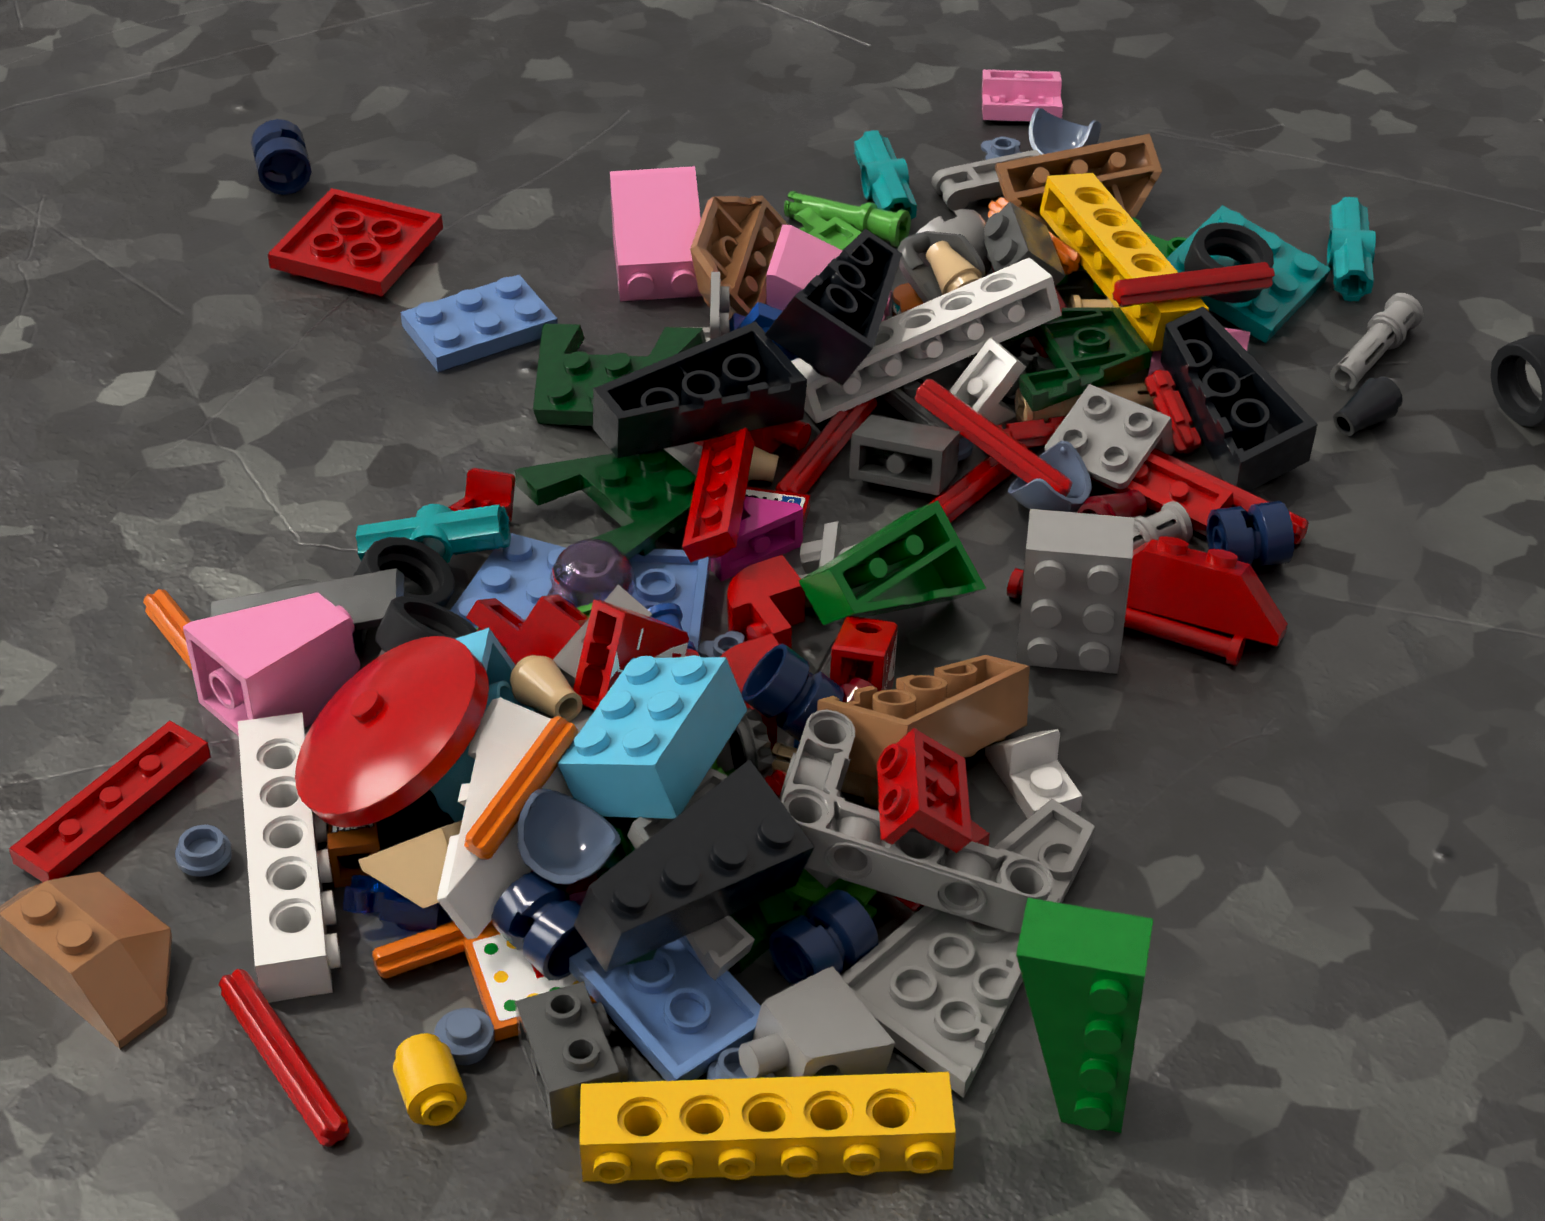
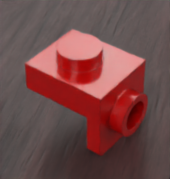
(487, 489)

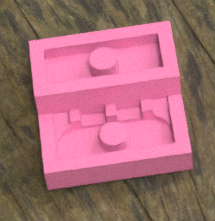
(1016, 94)

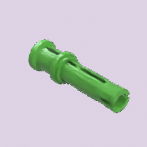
(882, 223)

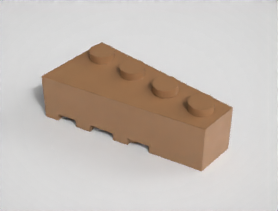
(958, 707)

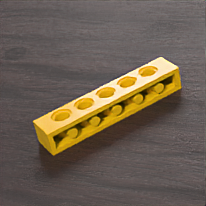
(1111, 248)
(742, 1109)

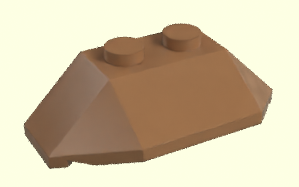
(1123, 166)
(739, 242)
(92, 951)

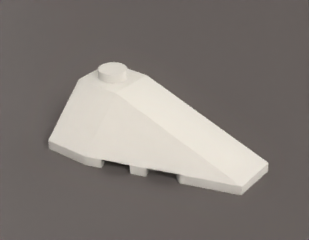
(468, 883)

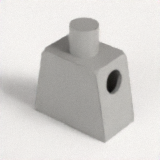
(816, 1031)

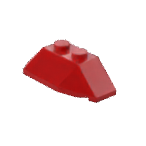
(1203, 590)

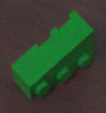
(895, 569)

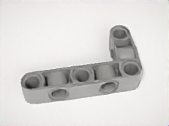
(973, 884)

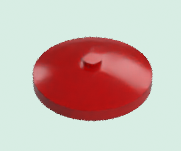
(392, 731)

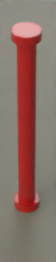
(1163, 628)

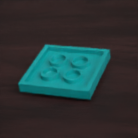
(1295, 281)

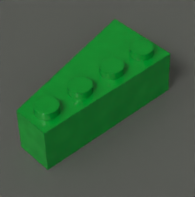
(1085, 999)

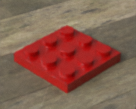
(355, 242)

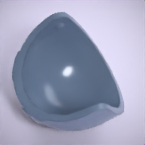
(1055, 134)
(1042, 496)
(563, 837)

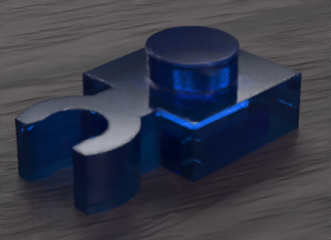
(371, 895)

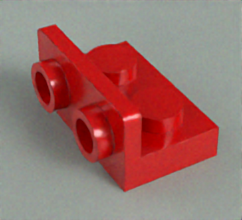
(924, 790)

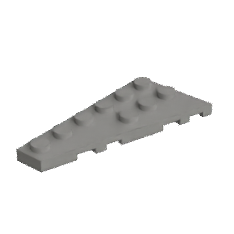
(950, 980)

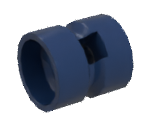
(281, 157)
(1258, 535)
(786, 688)
(540, 922)
(829, 934)

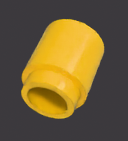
(428, 1080)

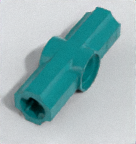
(883, 175)
(1351, 249)
(444, 530)

